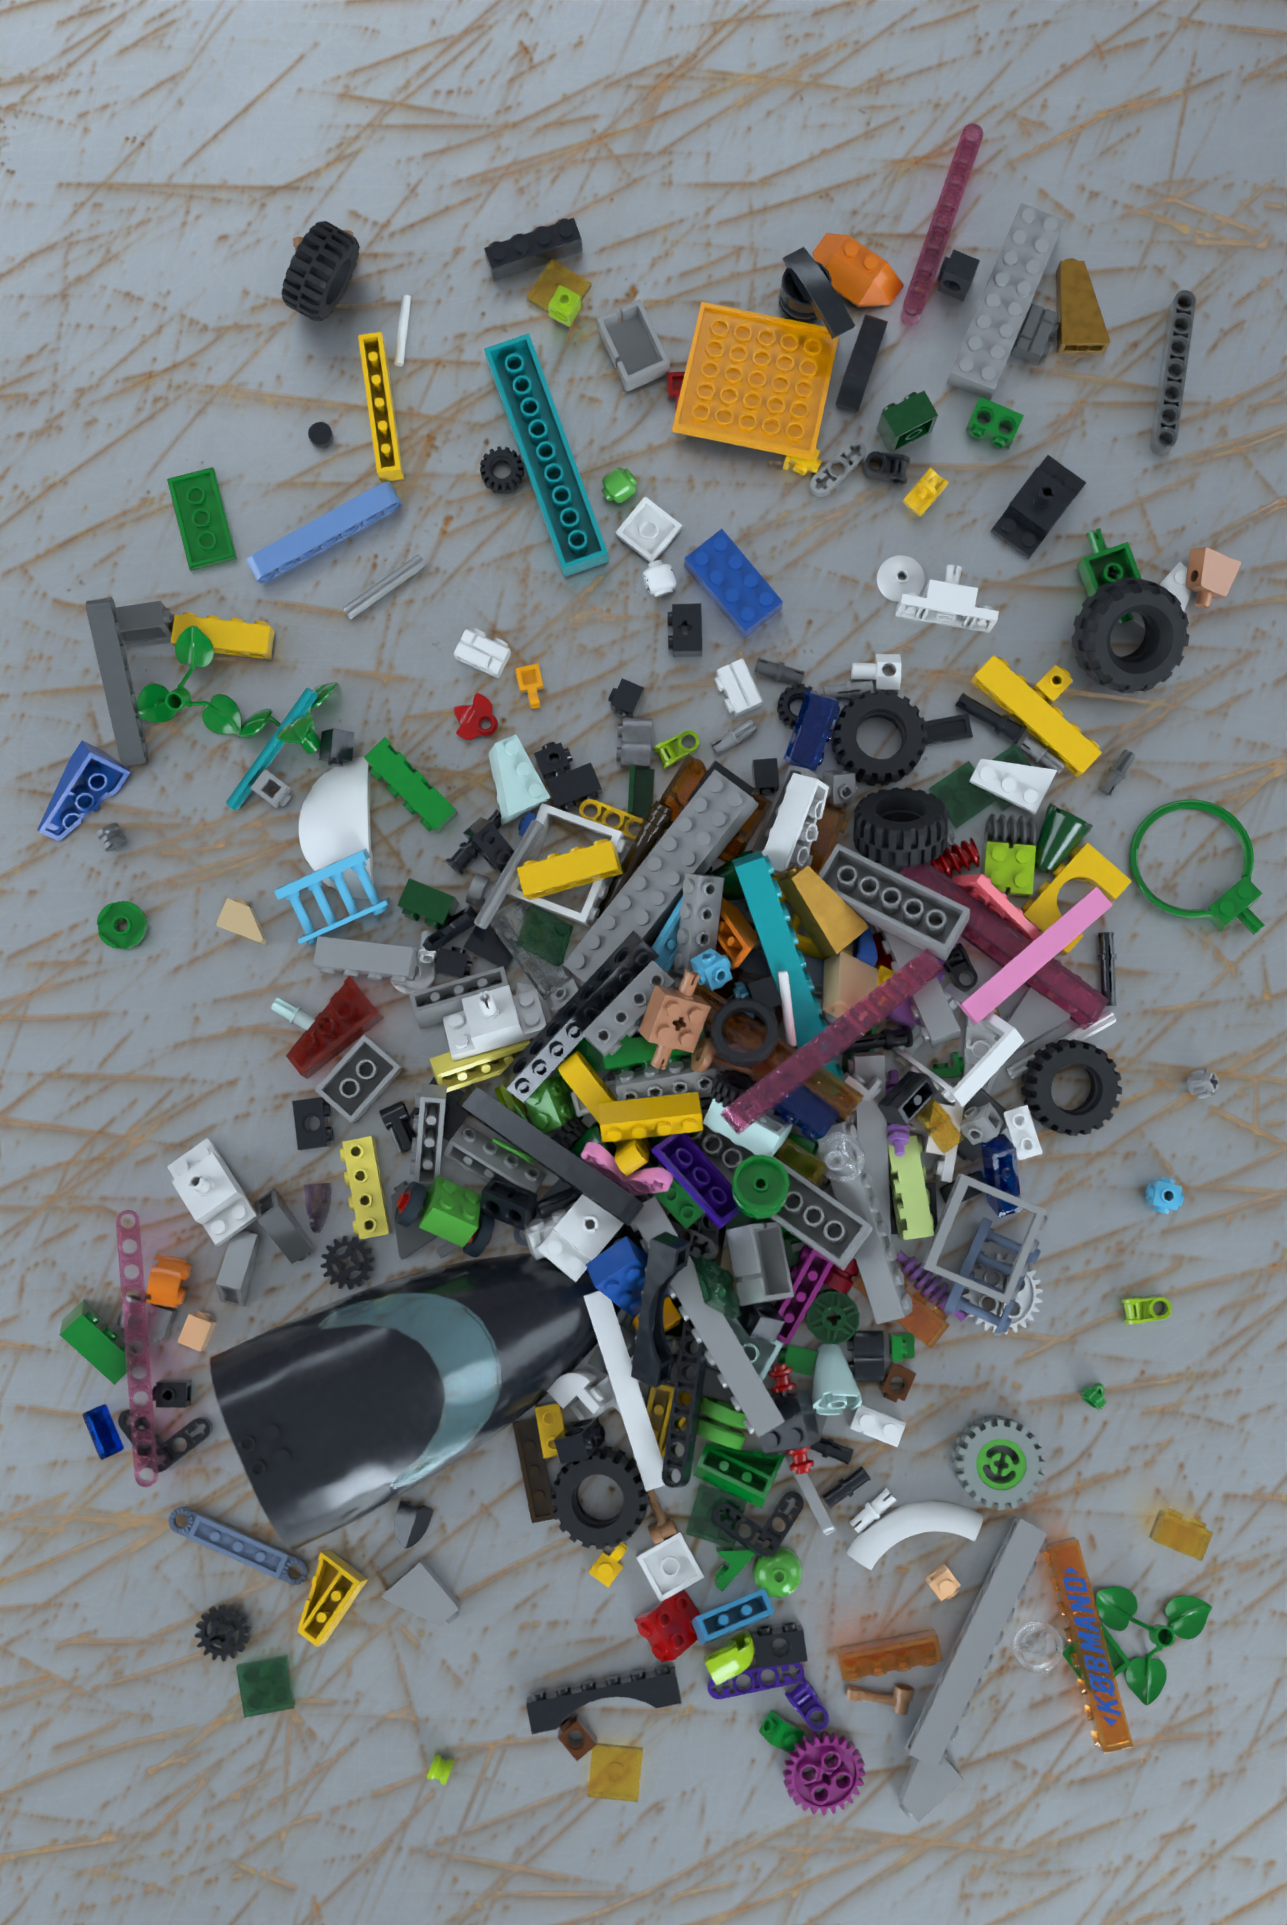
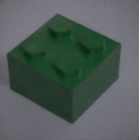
(906, 421)
(427, 903)

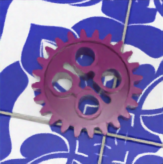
(834, 1790)

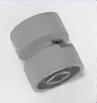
(480, 890)

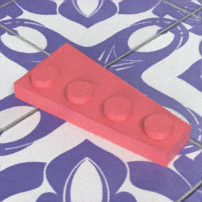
(981, 889)

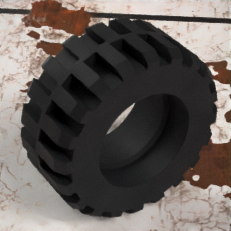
(320, 271)
(901, 715)
(900, 827)
(1101, 1096)
(582, 1525)

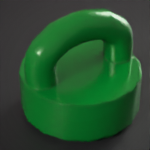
(1093, 1398)

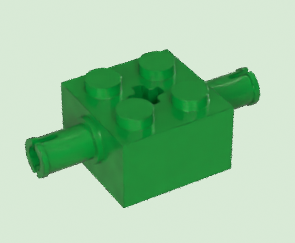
(1111, 561)

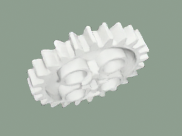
(1025, 1299)

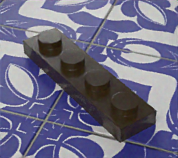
(534, 1470)

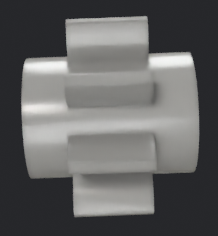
(1203, 1083)

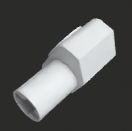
(873, 671)

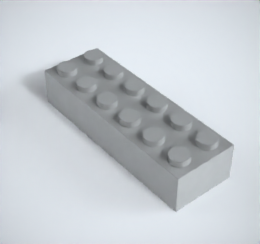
(895, 902)

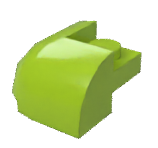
(732, 1658)

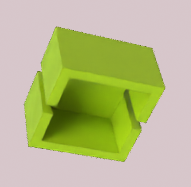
(1009, 867)

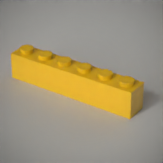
(381, 407)
(1031, 709)

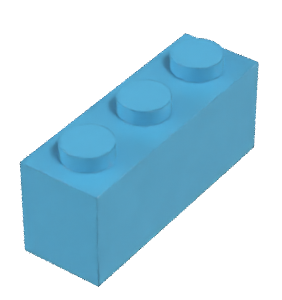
(732, 1616)

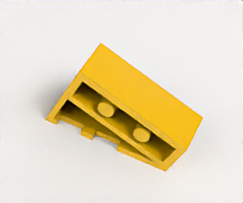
(330, 1597)

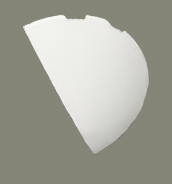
(337, 821)

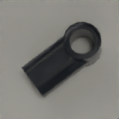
(397, 1121)

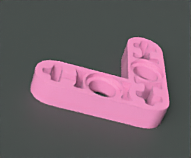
(638, 1183)

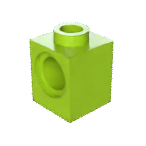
(564, 306)

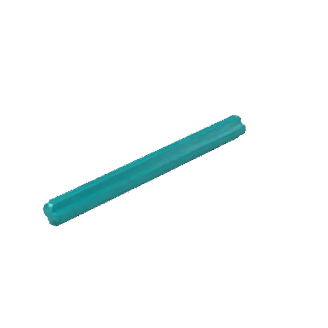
(269, 751)

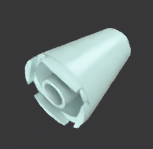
(833, 1382)

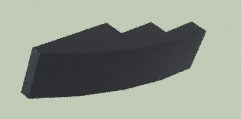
(819, 292)

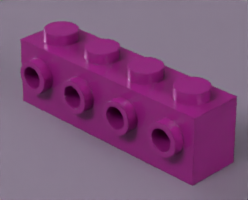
(806, 1282)

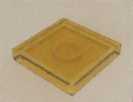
(549, 281)
(615, 1772)

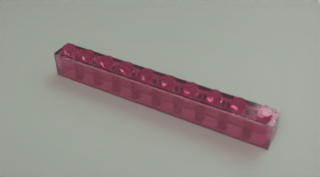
(1003, 942)

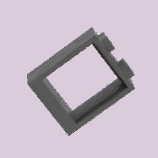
(145, 622)

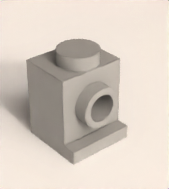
(266, 783)

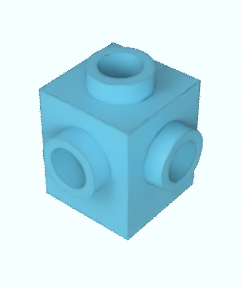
(713, 969)
(1155, 1195)

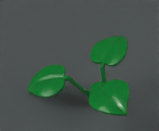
(160, 705)
(299, 731)
(1187, 1620)

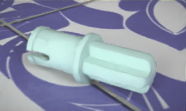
(292, 1013)

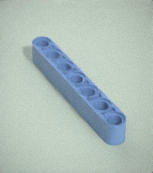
(323, 532)

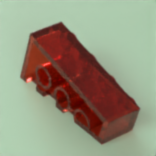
(334, 1029)

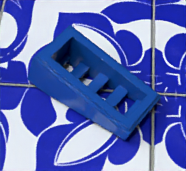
(865, 948)

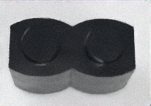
(867, 1356)

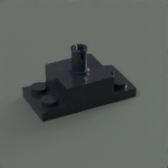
(1038, 506)

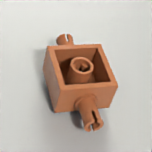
(674, 1019)

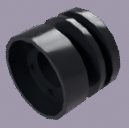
(791, 301)

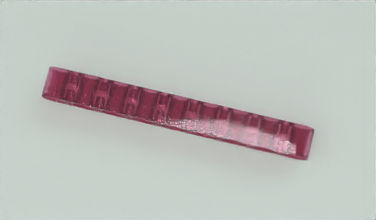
(945, 214)

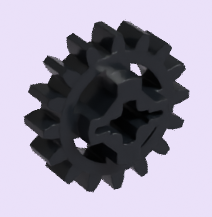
(344, 1274)
(227, 1641)

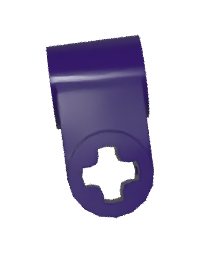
(806, 1701)

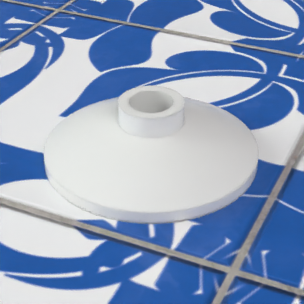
(891, 585)

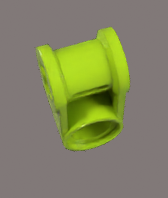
(675, 749)
(1140, 1309)

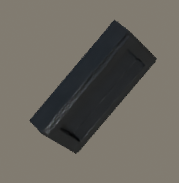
(948, 730)

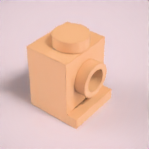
(943, 1583)

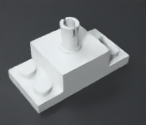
(948, 605)
(493, 1021)
(944, 1166)
(212, 1192)
(579, 1237)

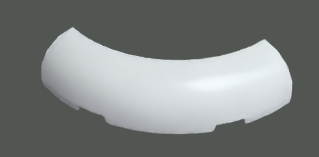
(909, 1521)

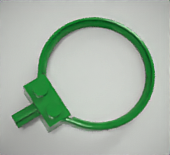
(1230, 905)

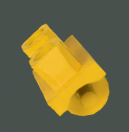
(925, 492)

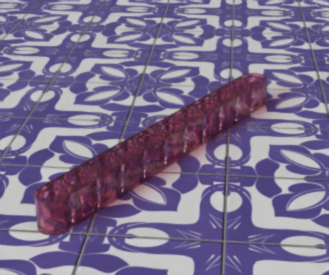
(831, 1041)
(137, 1359)

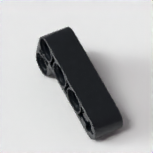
(861, 362)

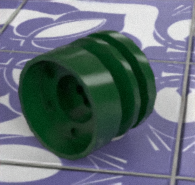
(844, 1326)

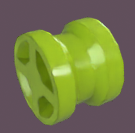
(440, 1769)

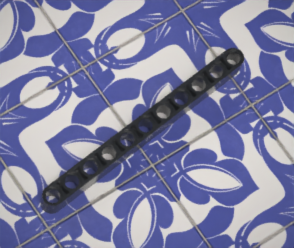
(683, 1385)

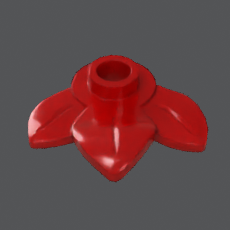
(474, 716)

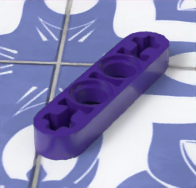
(756, 1683)

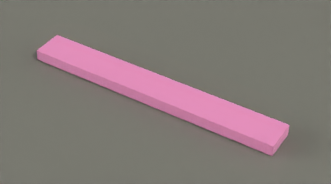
(1035, 956)

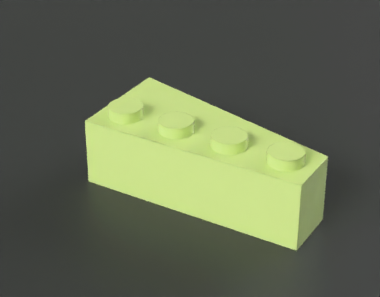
(909, 1192)

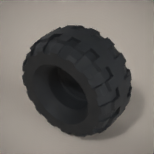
(1162, 641)

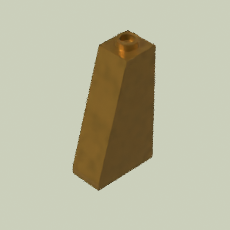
(1078, 311)
(821, 910)

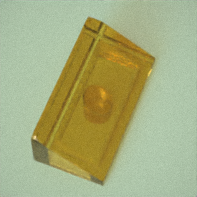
(802, 1162)

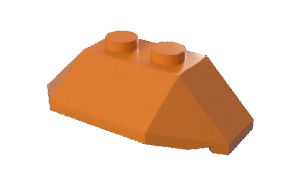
(857, 271)
(734, 934)

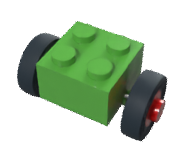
(448, 1213)

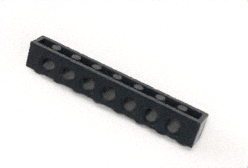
(566, 1027)

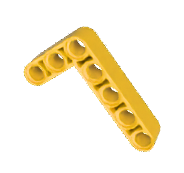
(605, 811)
(592, 1090)

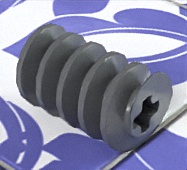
(1011, 829)

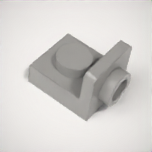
(858, 1083)

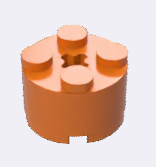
(167, 1281)

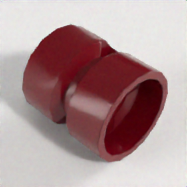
(840, 1279)

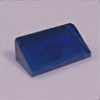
(103, 1431)

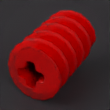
(957, 858)

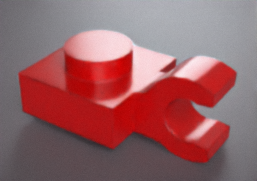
(674, 385)

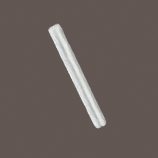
(1105, 1020)

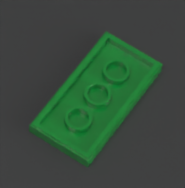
(201, 519)

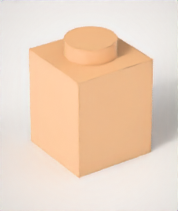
(197, 1330)

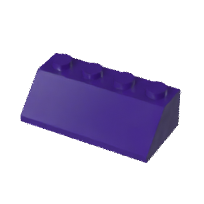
(697, 1177)

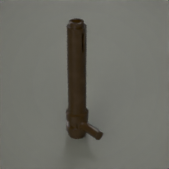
(651, 829)

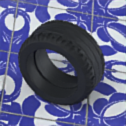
(738, 1006)

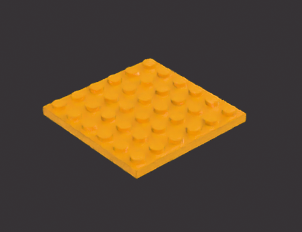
(756, 381)

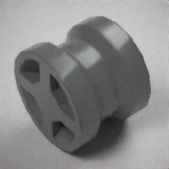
(111, 837)

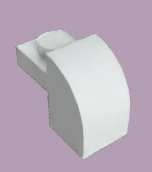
(578, 1385)

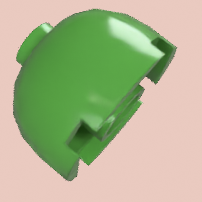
(778, 1573)

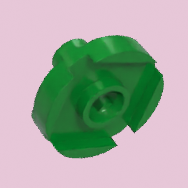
(127, 938)

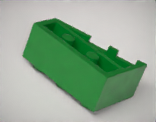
(95, 1341)
(739, 1472)

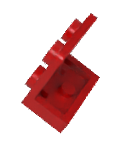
(669, 1626)

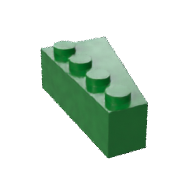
(410, 786)
(638, 1053)

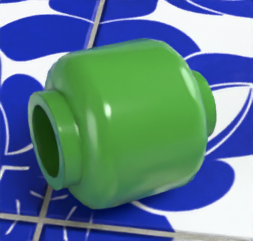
(619, 485)

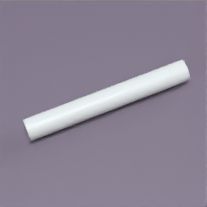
(402, 330)
(787, 1007)

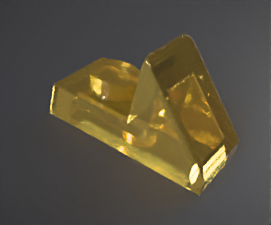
(939, 1126)

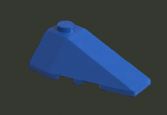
(83, 786)

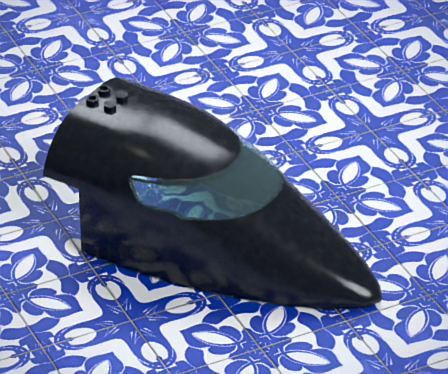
(395, 1384)

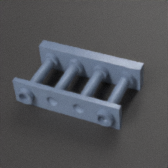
(976, 1256)

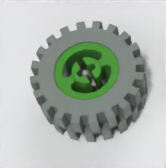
(971, 1457)

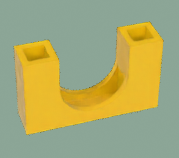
(1085, 865)

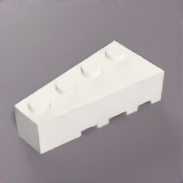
(796, 824)

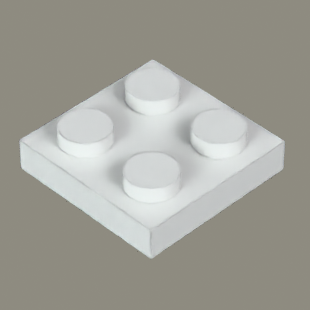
(648, 530)
(670, 1566)

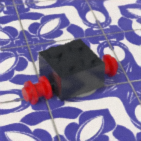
(800, 1423)

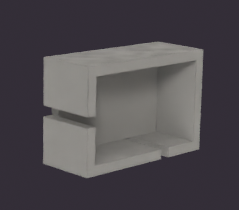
(633, 346)
(759, 1263)

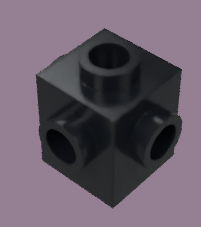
(547, 754)

